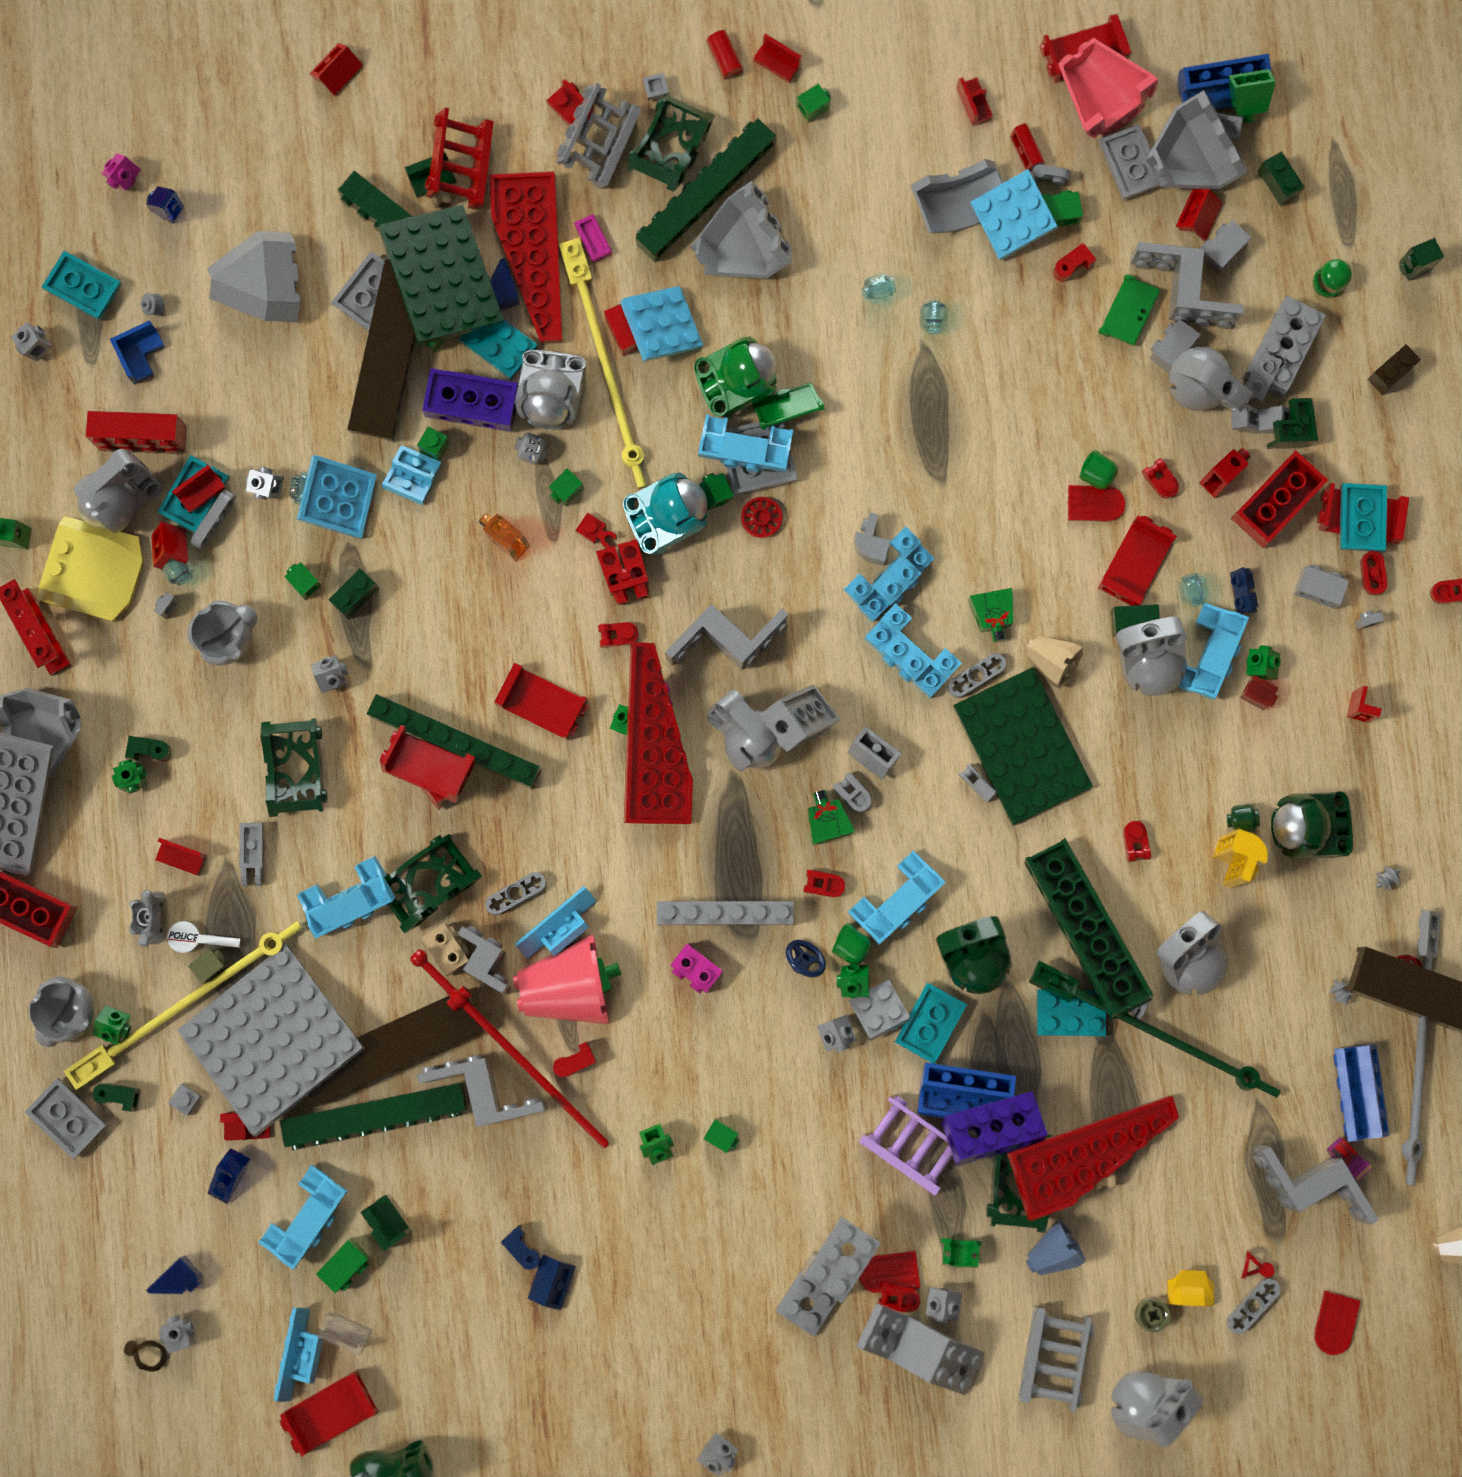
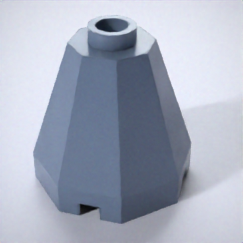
(1055, 1251)

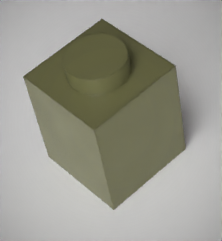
(208, 965)

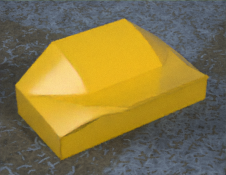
(1190, 1289)

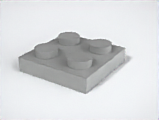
(880, 1010)

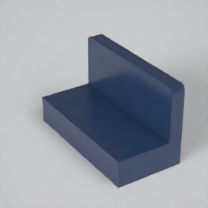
(551, 1282)

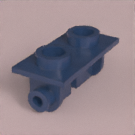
(1242, 581)

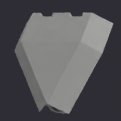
(1195, 149)
(743, 238)
(259, 277)
(41, 719)

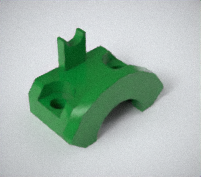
(960, 1253)

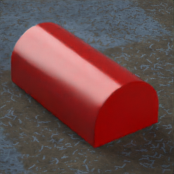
(724, 54)
(1026, 147)

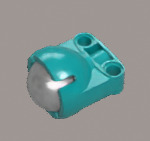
(666, 512)

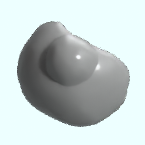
(222, 632)
(60, 1011)

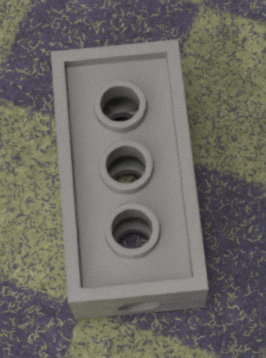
(1298, 341)
(802, 715)

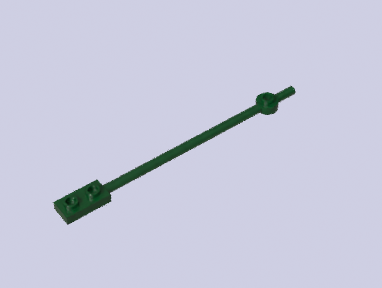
(1066, 988)

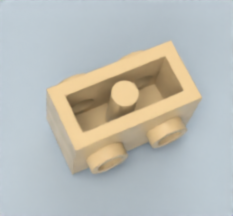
(444, 951)

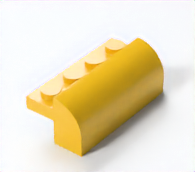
(1243, 854)

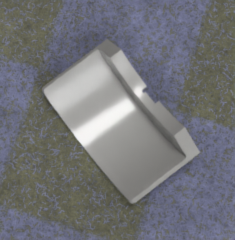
(947, 199)

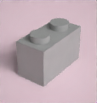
(1224, 246)
(1177, 340)
(1321, 586)
(874, 753)

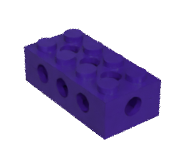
(464, 387)
(997, 1114)

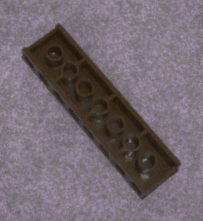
(383, 363)
(1407, 988)
(398, 1046)

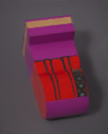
(1355, 1163)

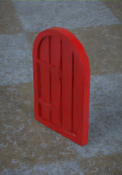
(1093, 504)
(893, 1268)
(1335, 1323)

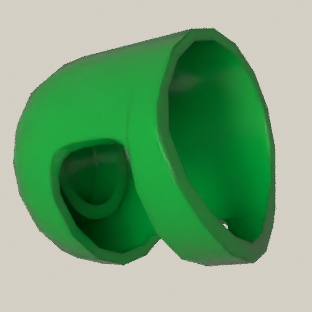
(1335, 275)
(1098, 470)
(851, 945)

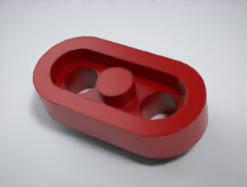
(1373, 574)

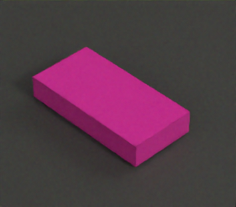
(593, 238)

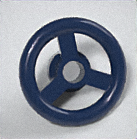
(804, 960)

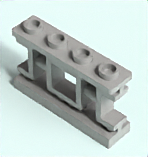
(613, 143)

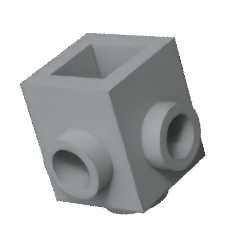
(31, 341)
(264, 483)
(329, 673)
(837, 1034)
(943, 1304)
(170, 1338)
(718, 1455)

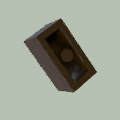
(1394, 369)

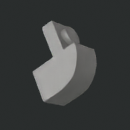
(870, 547)

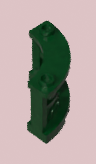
(671, 173)
(271, 745)
(457, 885)
(1009, 1199)

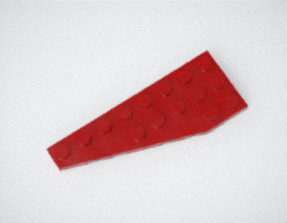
(528, 230)
(656, 765)
(1068, 1165)

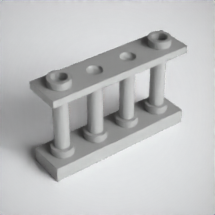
(1033, 1366)

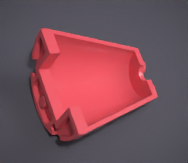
(1105, 87)
(564, 985)

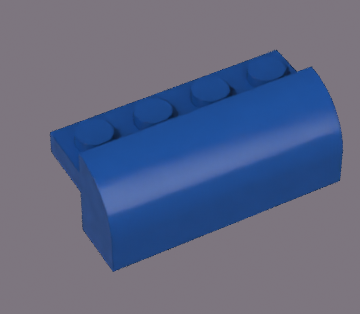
(1214, 78)
(956, 1089)
(1361, 1092)

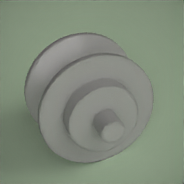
(152, 304)
(1388, 878)
(1338, 990)

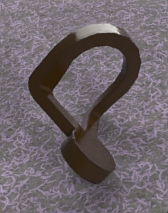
(131, 1350)

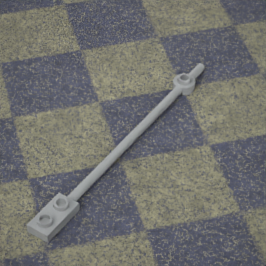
(1428, 948)

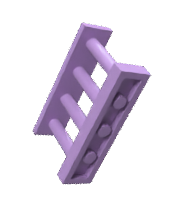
(892, 1153)

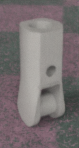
(980, 786)

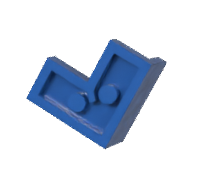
(134, 346)

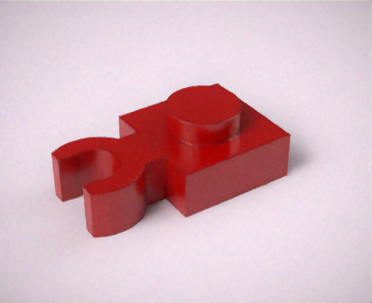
(593, 529)

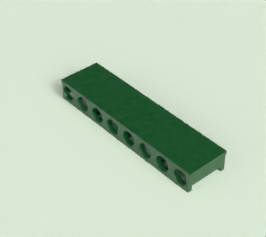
(1089, 929)

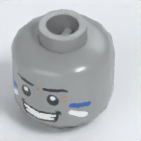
(531, 448)

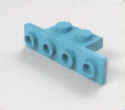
(559, 927)
(299, 1355)

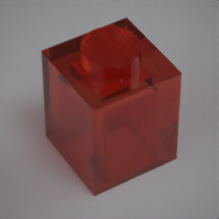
(1259, 693)

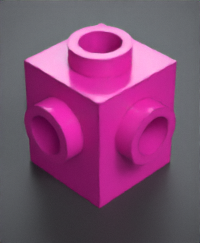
(120, 172)

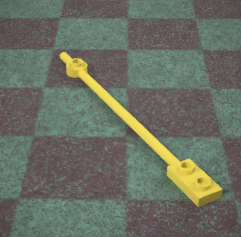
(579, 275)
(102, 1059)

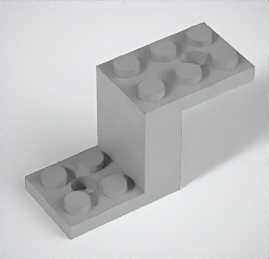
(1186, 284)
(727, 637)
(481, 1090)
(1315, 1185)
(827, 1276)
(920, 1349)

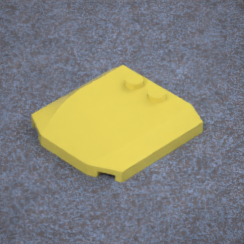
(91, 570)

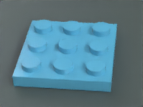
(1014, 214)
(661, 323)
(336, 496)

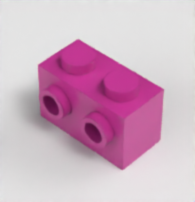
(696, 969)

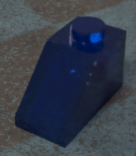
(165, 203)
(504, 287)
(228, 1175)
(177, 1279)

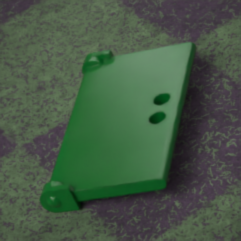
(1125, 315)
(801, 401)

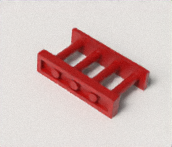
(480, 154)
(33, 628)

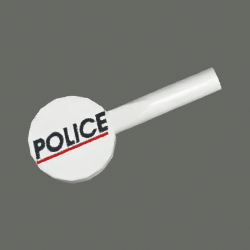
(185, 937)

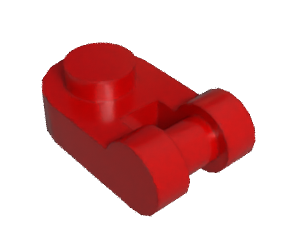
(1167, 485)
(1444, 592)
(625, 632)
(1135, 833)
(832, 884)
(907, 1298)

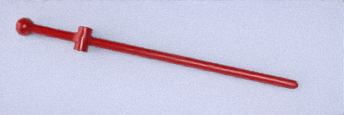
(459, 999)

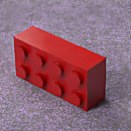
(136, 431)
(1279, 499)
(33, 911)

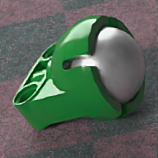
(737, 376)

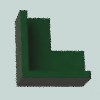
(1298, 431)
(386, 1223)

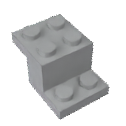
(485, 959)

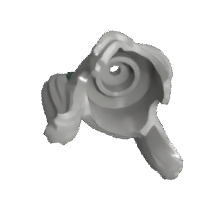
(150, 928)

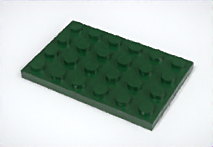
(440, 275)
(1022, 746)

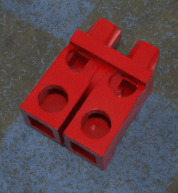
(624, 578)

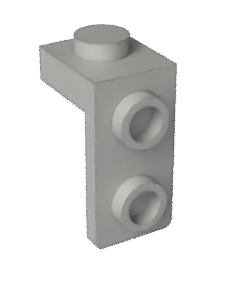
(1262, 375)

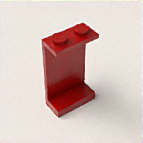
(1109, 34)
(1330, 514)
(1137, 561)
(541, 702)
(426, 765)
(328, 1413)

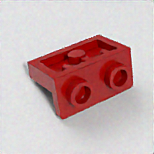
(566, 101)

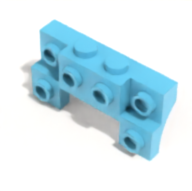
(744, 450)
(894, 580)
(1217, 655)
(907, 657)
(355, 902)
(904, 902)
(307, 1226)

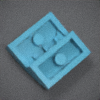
(411, 475)

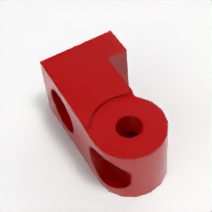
(1072, 262)
(568, 1065)

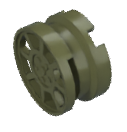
(1152, 1314)

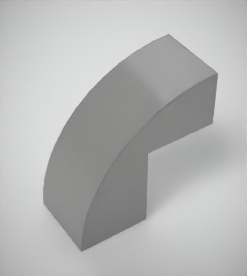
(1259, 420)

